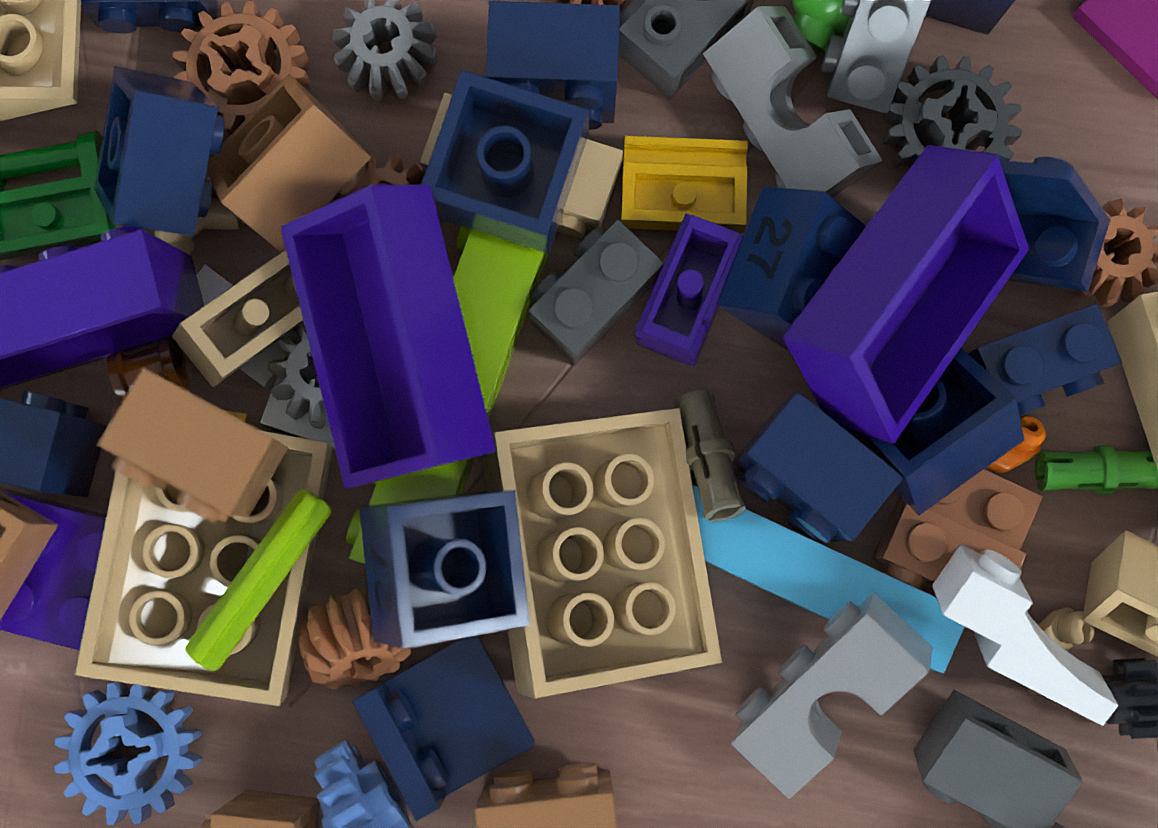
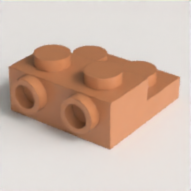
(978, 514)

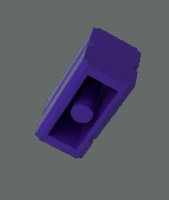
(688, 290)

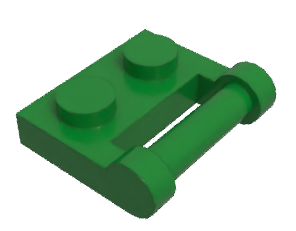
(55, 211)

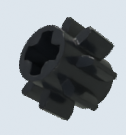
(1137, 695)

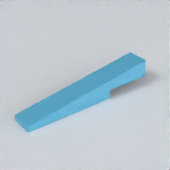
(819, 576)

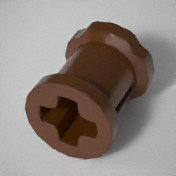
(162, 360)

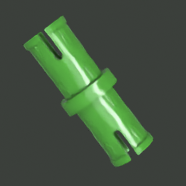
(1096, 470)

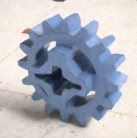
(129, 776)
(357, 791)

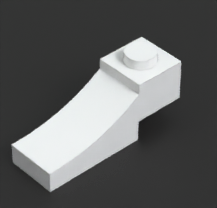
(992, 601)

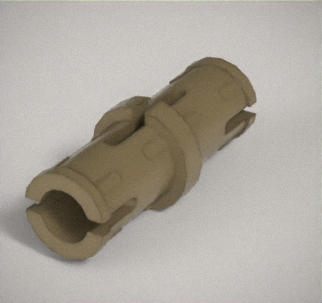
(710, 456)

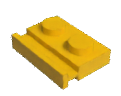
(683, 177)

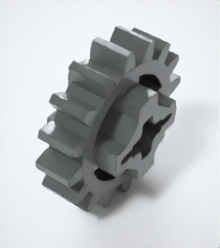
(974, 105)

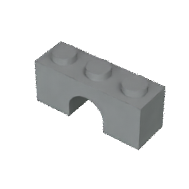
(756, 71)
(864, 654)

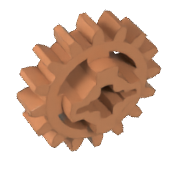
(241, 42)

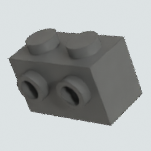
(670, 36)
(872, 50)
(595, 292)
(995, 766)

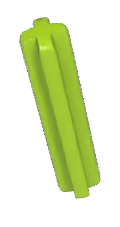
(258, 580)

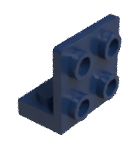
(1059, 223)
(444, 723)

